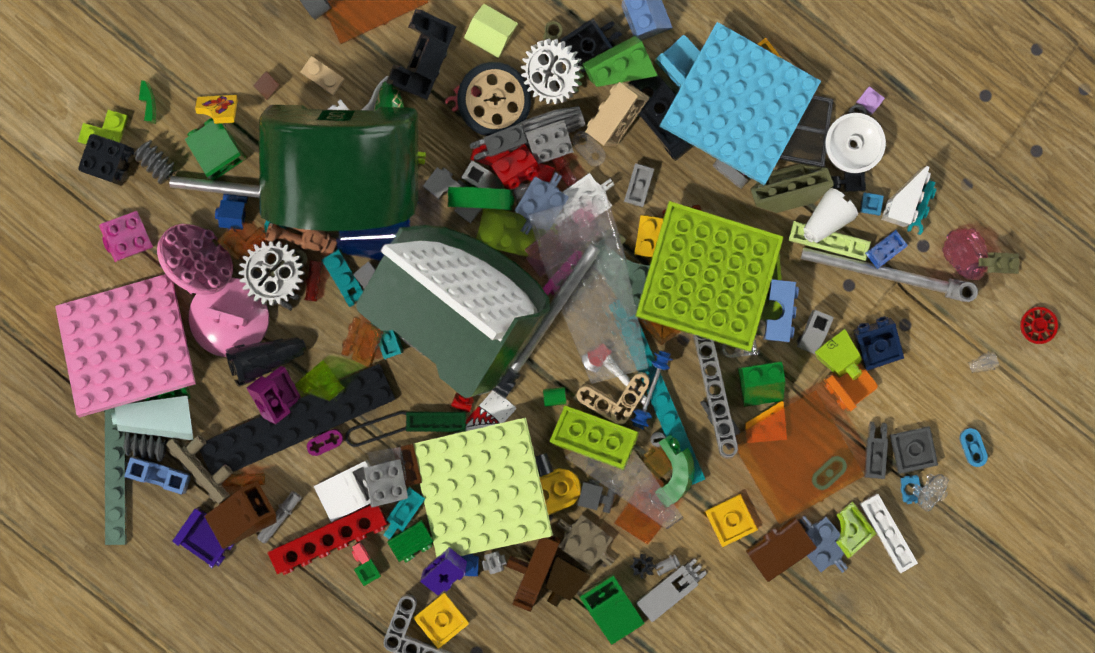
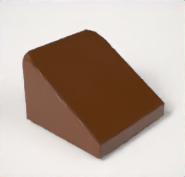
(267, 85)

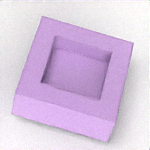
(870, 100)

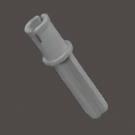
(284, 510)

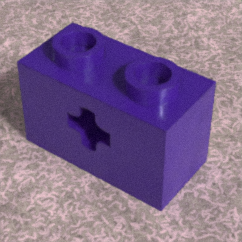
(444, 571)

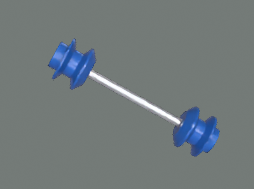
(641, 414)

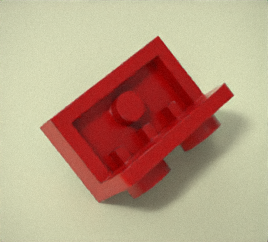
(516, 167)

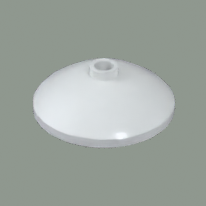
(865, 133)

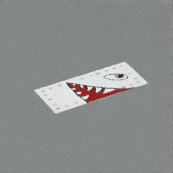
(490, 412)

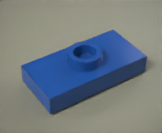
(886, 249)

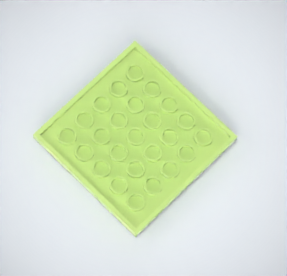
(482, 489)

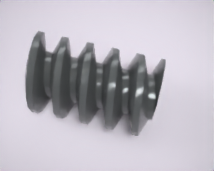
(154, 162)
(145, 446)

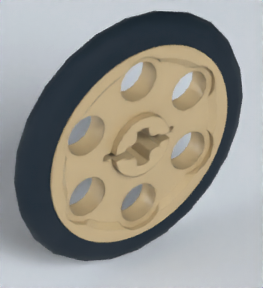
(478, 77)

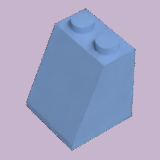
(646, 17)

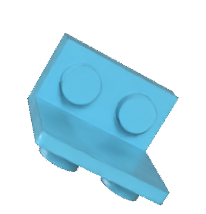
(678, 60)

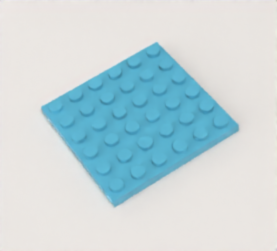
(740, 103)

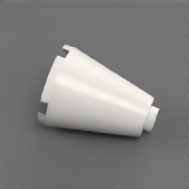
(829, 216)

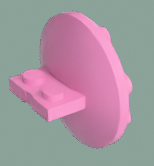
(194, 260)
(228, 318)

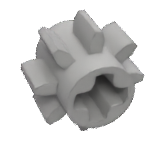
(494, 562)

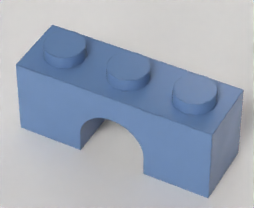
(784, 293)
(158, 474)

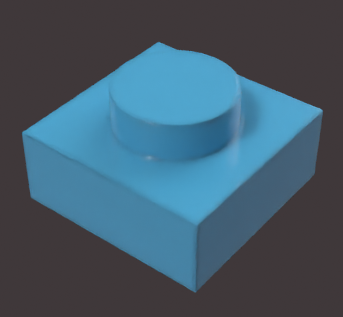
(871, 204)

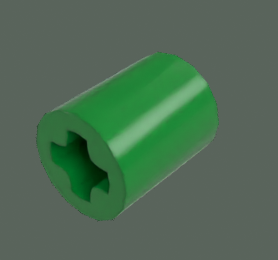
(554, 396)

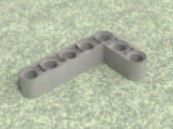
(400, 632)

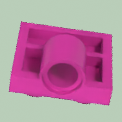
(125, 236)

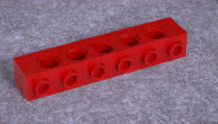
(279, 555)

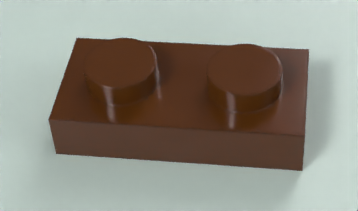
(411, 465)

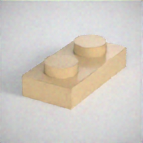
(322, 75)

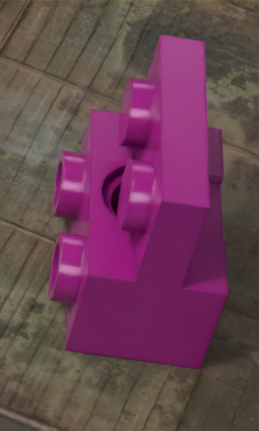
(274, 394)

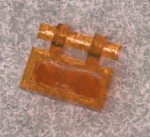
(367, 342)

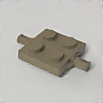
(585, 542)

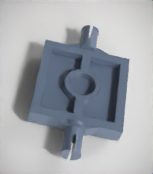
(540, 197)
(824, 537)

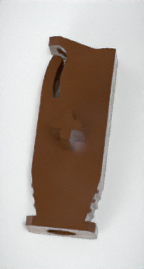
(533, 572)

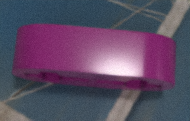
(322, 438)

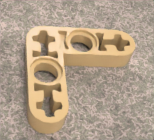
(614, 406)

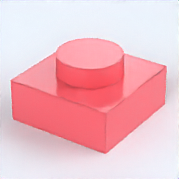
(360, 553)

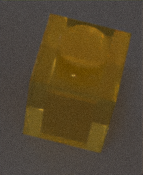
(657, 462)

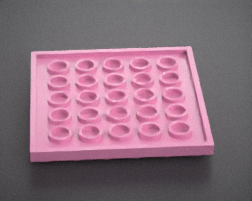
(124, 345)

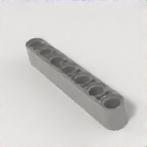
(714, 400)

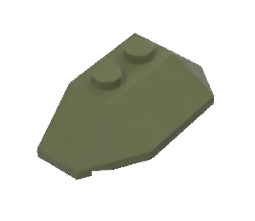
(792, 188)

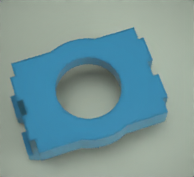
(904, 481)

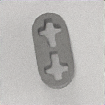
(730, 173)

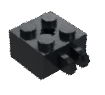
(591, 35)

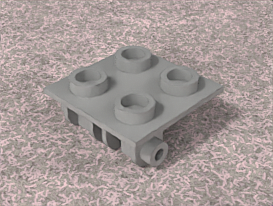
(385, 483)

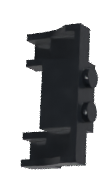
(426, 57)

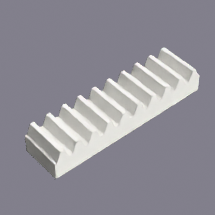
(888, 533)

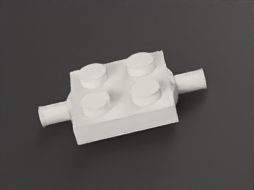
(585, 188)

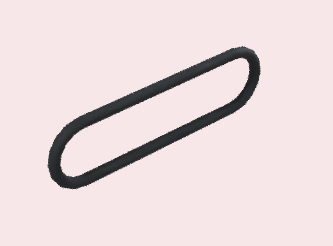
(371, 422)

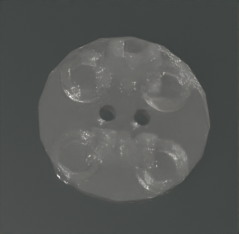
(932, 491)

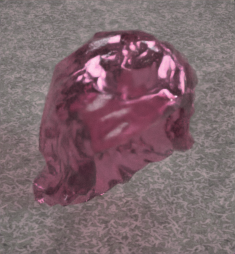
(963, 251)

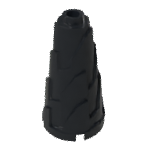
(261, 358)

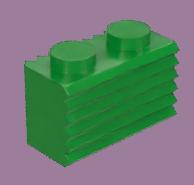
(410, 541)

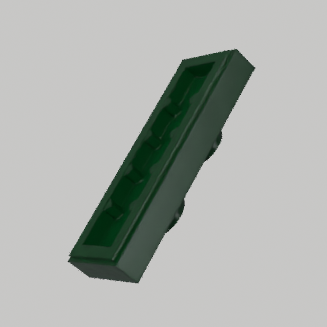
(435, 421)

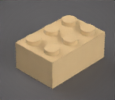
(616, 114)

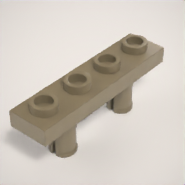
(192, 464)

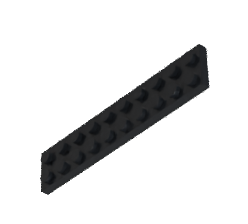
(306, 419)

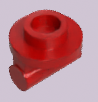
(462, 403)

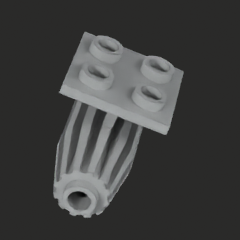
(550, 132)

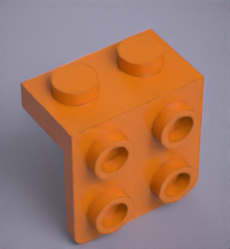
(850, 391)

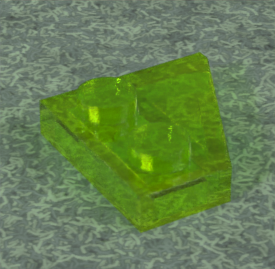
(320, 382)

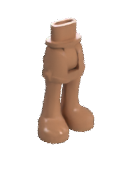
(310, 239)

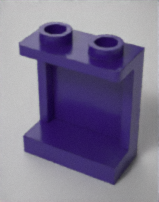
(200, 539)

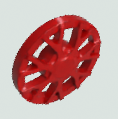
(1039, 325)

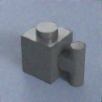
(591, 496)

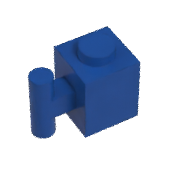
(231, 211)

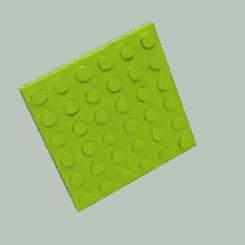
(709, 276)

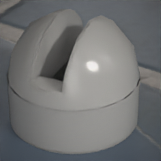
(654, 436)

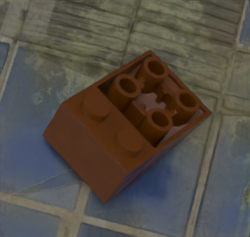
(241, 515)

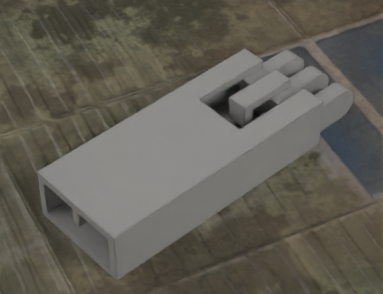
(665, 595)

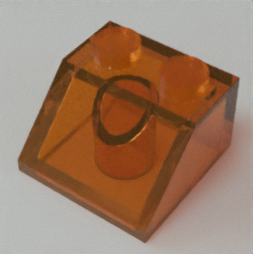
(637, 523)

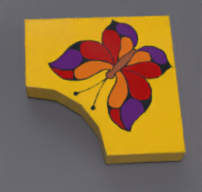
(219, 108)

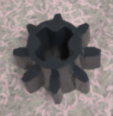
(649, 566)

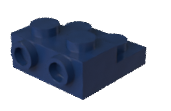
(878, 343)

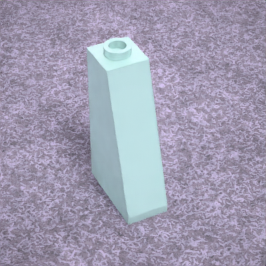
(156, 417)

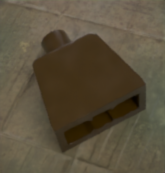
(565, 580)

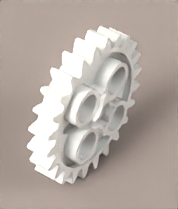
(537, 64)
(258, 259)

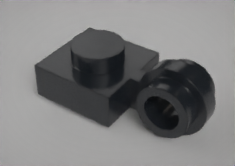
(852, 182)

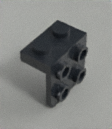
(106, 159)

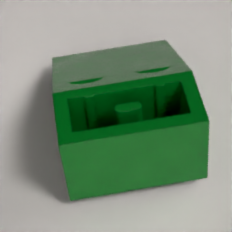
(611, 609)

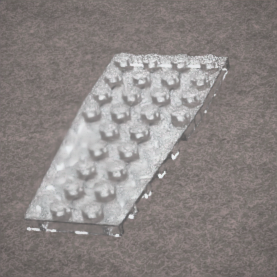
(602, 304)

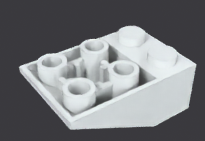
(902, 205)
(344, 492)

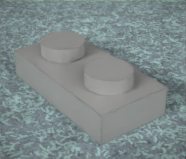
(639, 185)

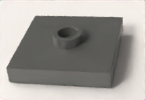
(913, 449)

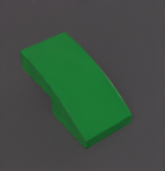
(147, 96)

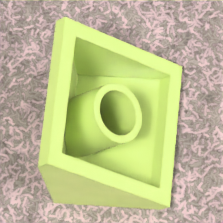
(490, 30)

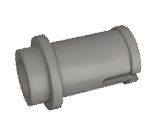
(668, 564)

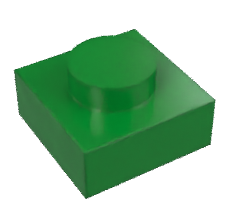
(367, 572)

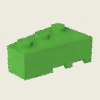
(620, 64)

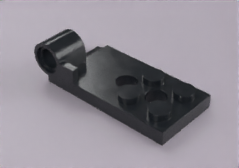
(663, 95)

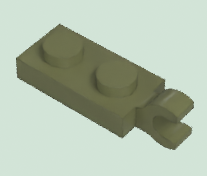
(1001, 263)

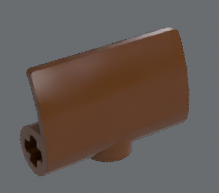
(781, 549)

